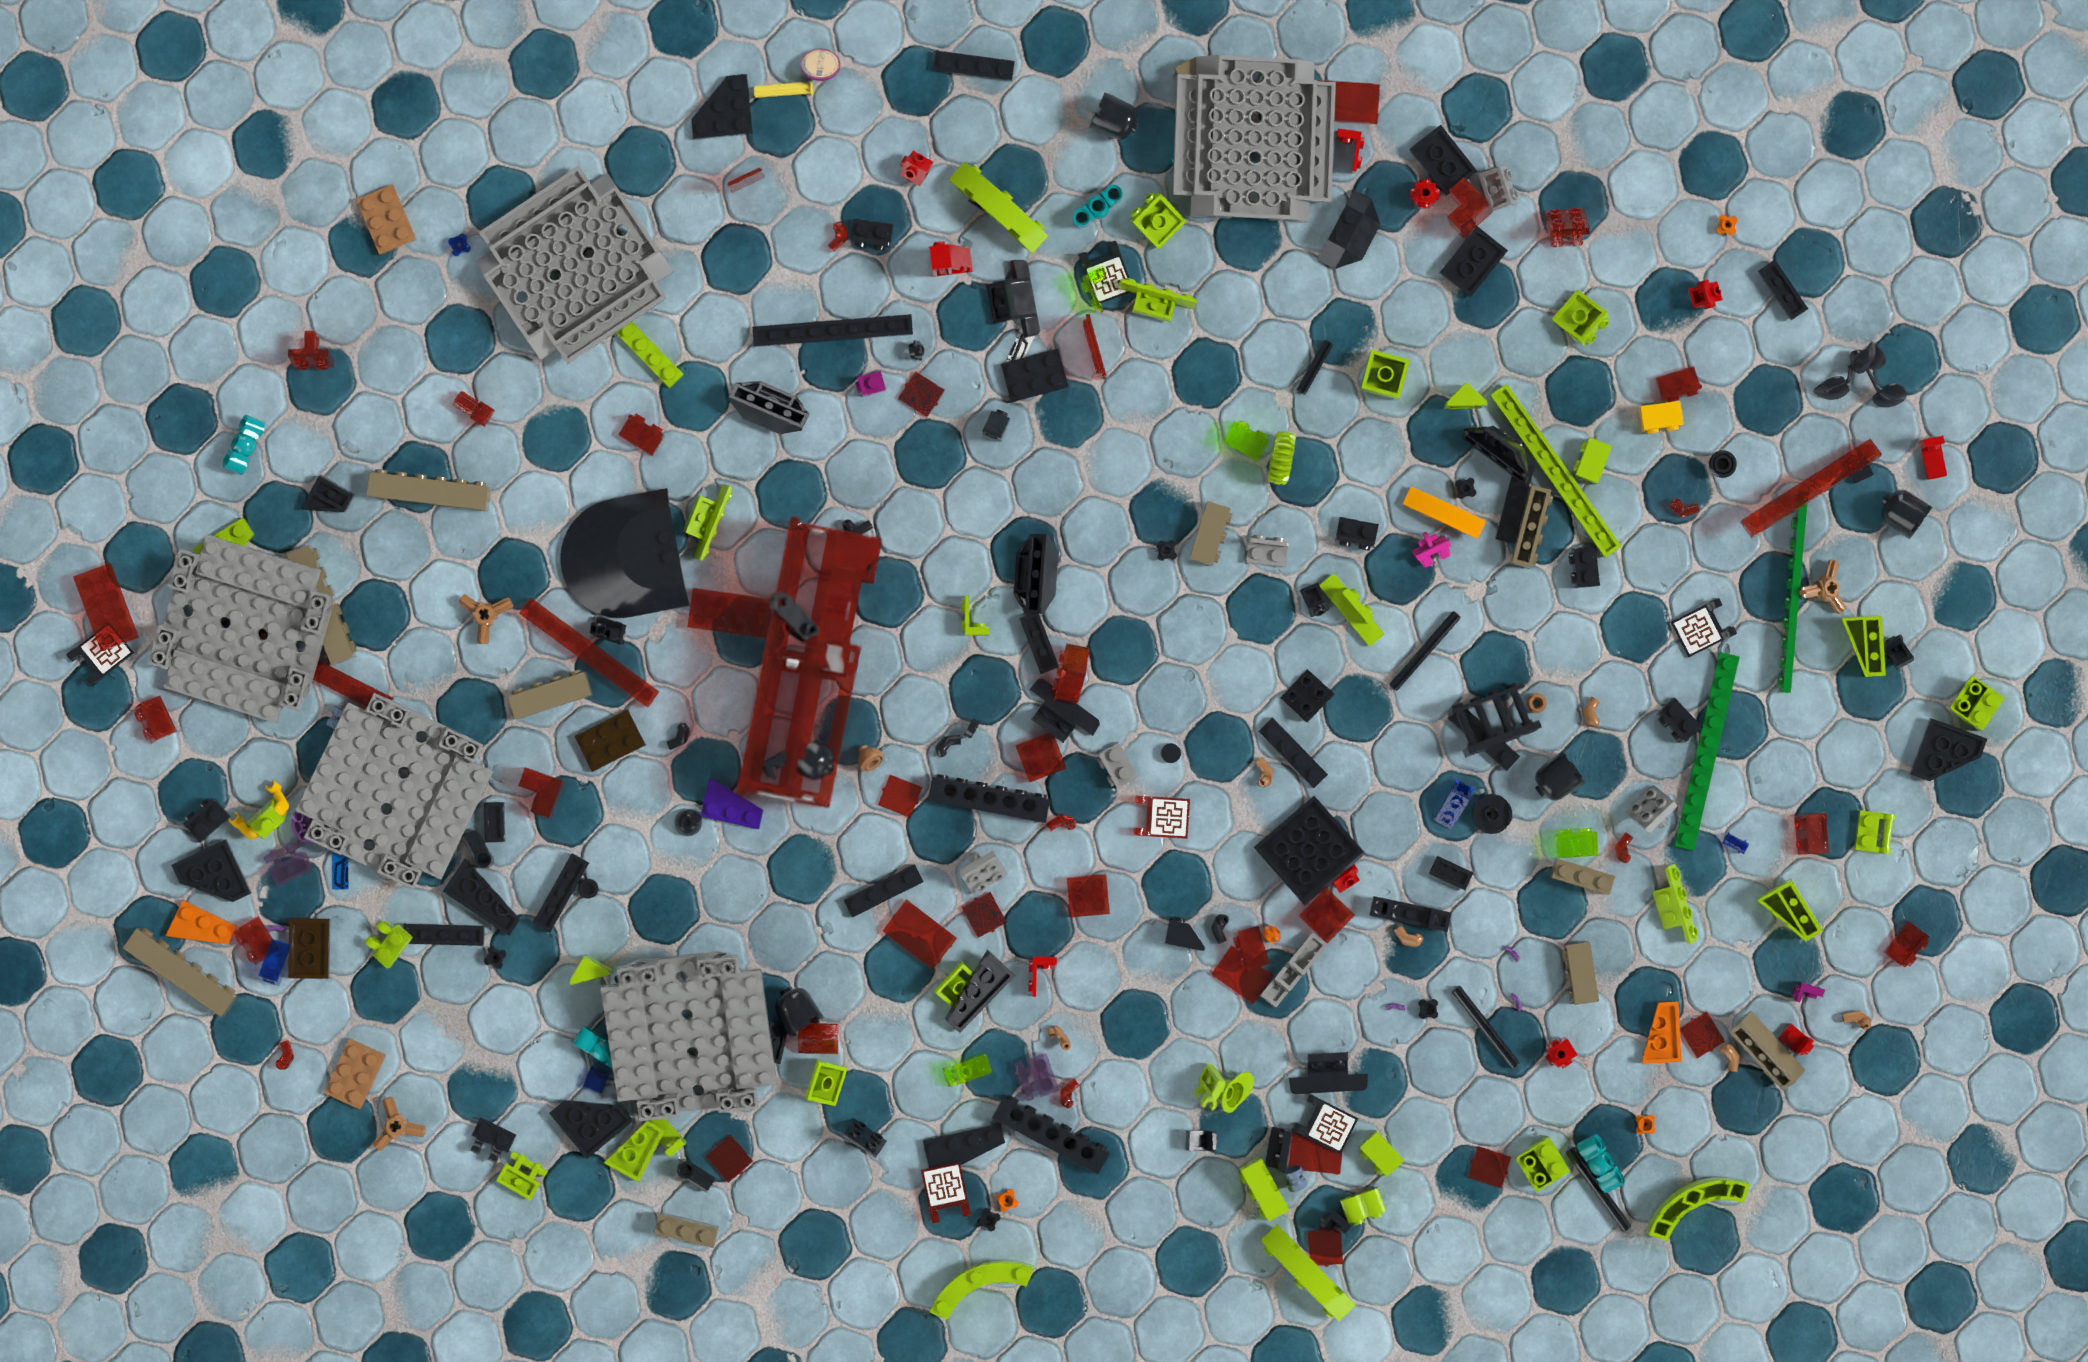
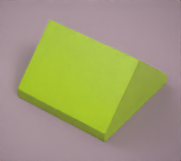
(1466, 398)
(589, 969)
(954, 983)
(826, 1082)

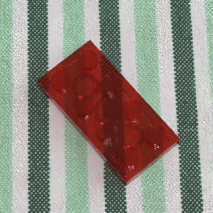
(106, 607)
(729, 613)

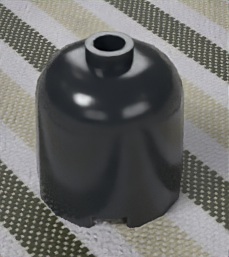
(1115, 119)
(1904, 512)
(1558, 778)
(796, 1010)

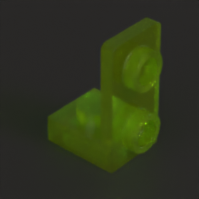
(1095, 276)
(967, 1070)

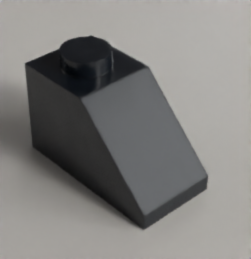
(996, 425)
(1182, 935)

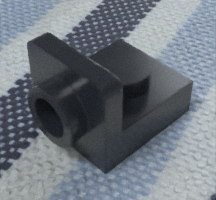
(1314, 600)
(1338, 1223)

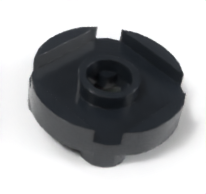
(1500, 822)

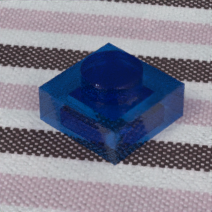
(596, 1080)

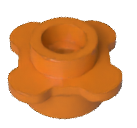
(1727, 230)
(1271, 933)
(1645, 1119)
(1004, 1206)

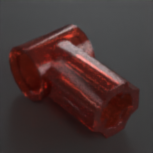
(476, 410)

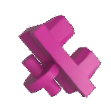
(1429, 546)

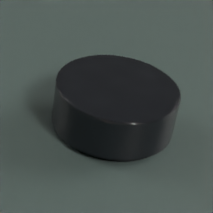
(972, 728)
(1170, 753)
(588, 888)

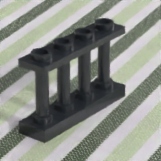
(1509, 732)

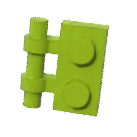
(517, 1180)

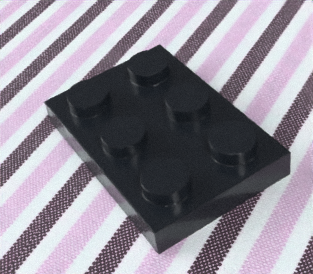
(1442, 159)
(1473, 261)
(1034, 375)

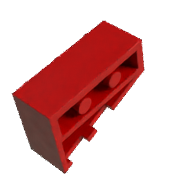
(949, 259)

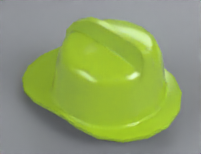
(1236, 1091)

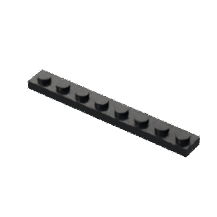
(832, 330)

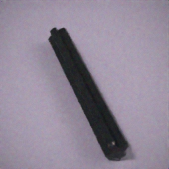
(1425, 650)
(1485, 1027)
(1604, 1197)

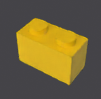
(1661, 416)

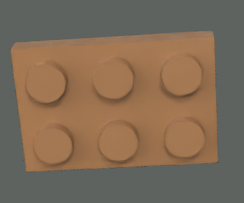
(386, 219)
(355, 1073)

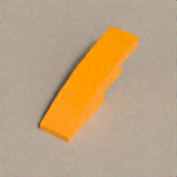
(1444, 512)

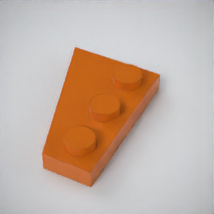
(198, 924)
(1664, 1035)

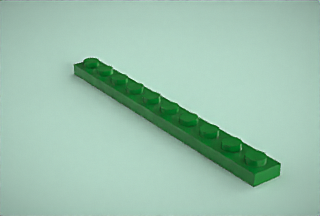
(1792, 601)
(1706, 751)

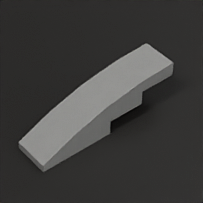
(1294, 970)

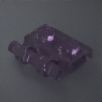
(290, 869)
(1042, 1074)

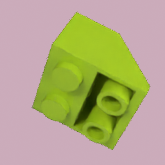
(1976, 703)
(1542, 1163)

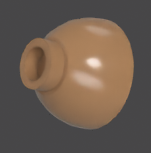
(869, 758)

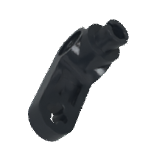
(797, 621)

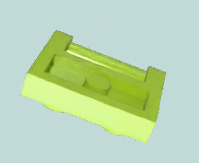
(1868, 831)

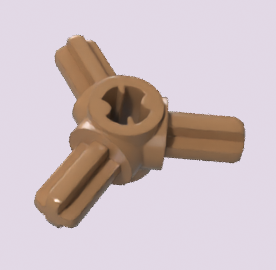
(1826, 588)
(493, 610)
(389, 1132)

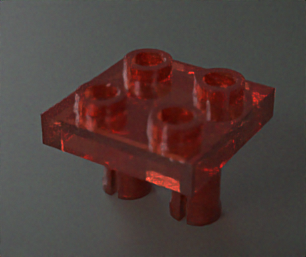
(1567, 223)
(311, 354)
(1040, 757)
(1088, 895)
(1326, 915)

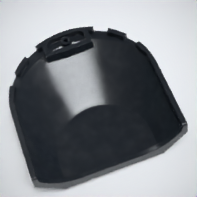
(625, 557)

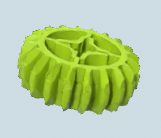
(1281, 457)

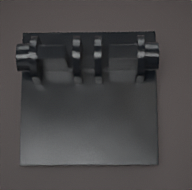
(1307, 696)
(864, 1137)

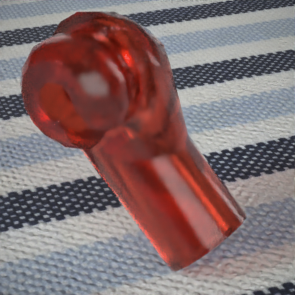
(840, 236)
(1683, 510)
(1063, 821)
(1621, 848)
(287, 1056)
(1066, 1093)

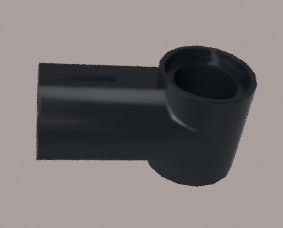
(477, 847)
(697, 1175)

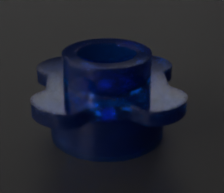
(453, 242)

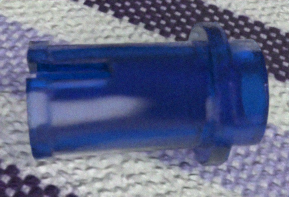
(1735, 843)

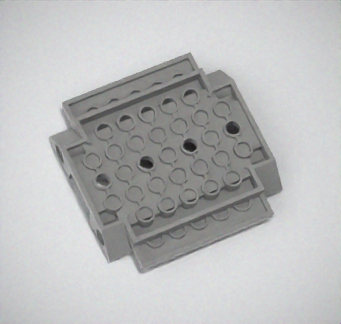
(1218, 136)
(593, 293)
(233, 662)
(362, 774)
(652, 1035)

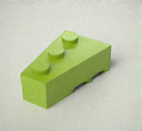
(1868, 643)
(1792, 909)
(1263, 1189)

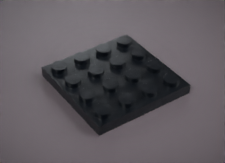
(1309, 850)

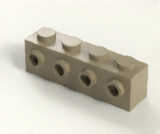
(1530, 527)
(550, 695)
(1767, 1050)

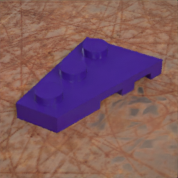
(726, 806)

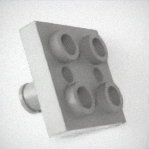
(1651, 809)
(982, 871)

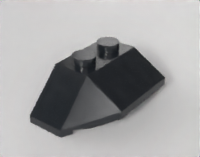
(1351, 233)
(768, 407)
(1499, 449)
(1036, 574)

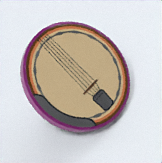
(820, 64)

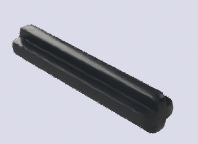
(1314, 367)

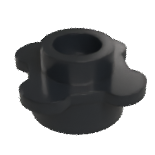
(916, 350)
(1460, 488)
(1166, 555)
(495, 962)
(1433, 1008)
(988, 1214)

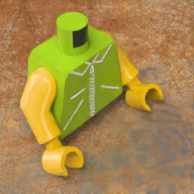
(267, 818)

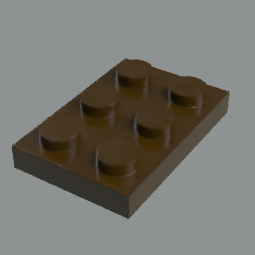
(610, 740)
(309, 948)

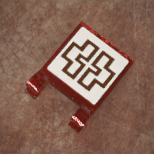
(1164, 817)
(945, 1189)

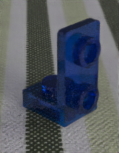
(1454, 804)
(274, 962)

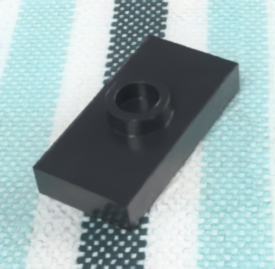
(494, 822)
(1451, 873)

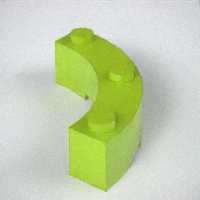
(999, 206)
(1691, 1197)
(1307, 1273)
(978, 1276)

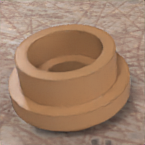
(1542, 700)

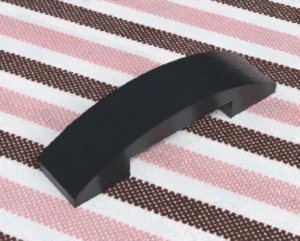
(1410, 913)

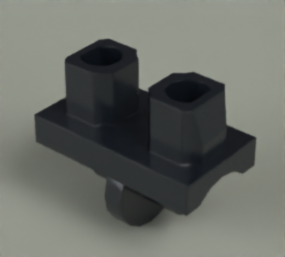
(608, 630)

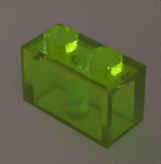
(1245, 440)
(1576, 844)

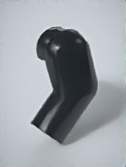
(849, 526)
(681, 737)
(945, 742)
(1218, 927)

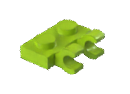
(392, 946)
(1211, 1084)

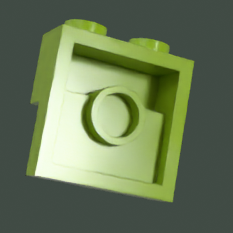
(1157, 219)
(1581, 318)

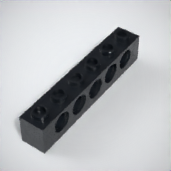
(938, 795)
(1093, 1163)

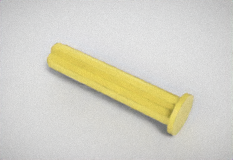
(784, 89)

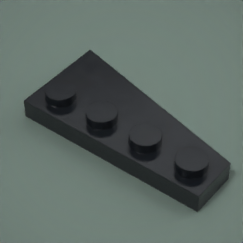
(979, 991)

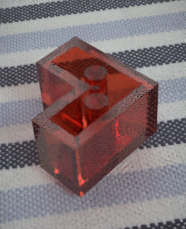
(1472, 208)
(1071, 672)
(547, 789)

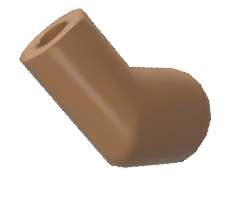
(1590, 714)
(1266, 773)
(1408, 939)
(1859, 1017)
(1062, 1037)
(1733, 1056)

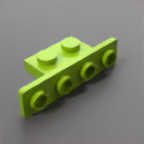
(1154, 301)
(705, 518)
(1352, 609)
(1673, 905)

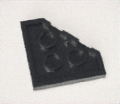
(725, 111)
(1945, 750)
(214, 872)
(590, 1123)

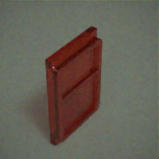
(1356, 102)
(1093, 346)
(919, 934)

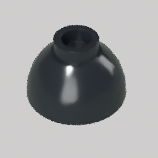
(1722, 464)
(688, 822)

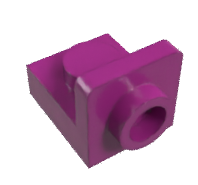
(870, 384)
(1811, 991)

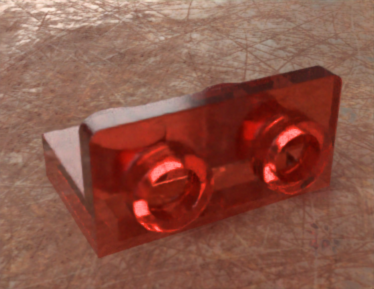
(1678, 384)
(642, 435)
(154, 719)
(1811, 833)
(254, 939)
(1907, 944)
(1251, 948)
(818, 1039)

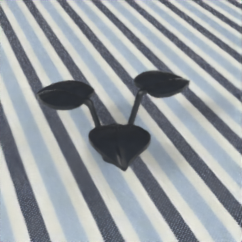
(1861, 361)

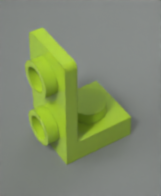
(978, 628)
(671, 1139)

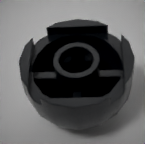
(817, 761)

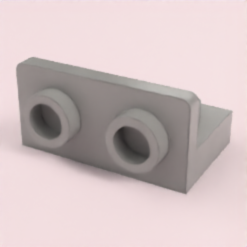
(1498, 188)
(1267, 551)
(1117, 765)

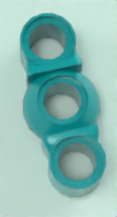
(1106, 202)
(243, 444)
(593, 1044)
(1601, 1163)

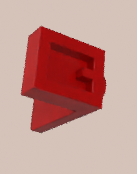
(1346, 137)
(1933, 457)
(1046, 963)
(1796, 1040)

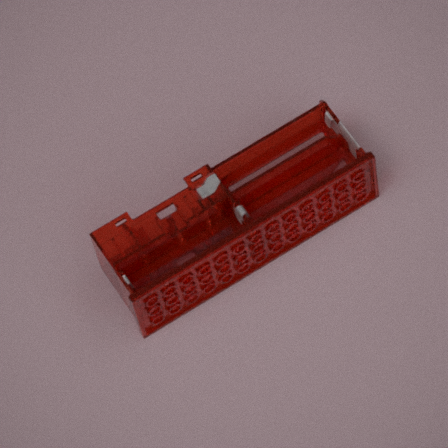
(824, 657)

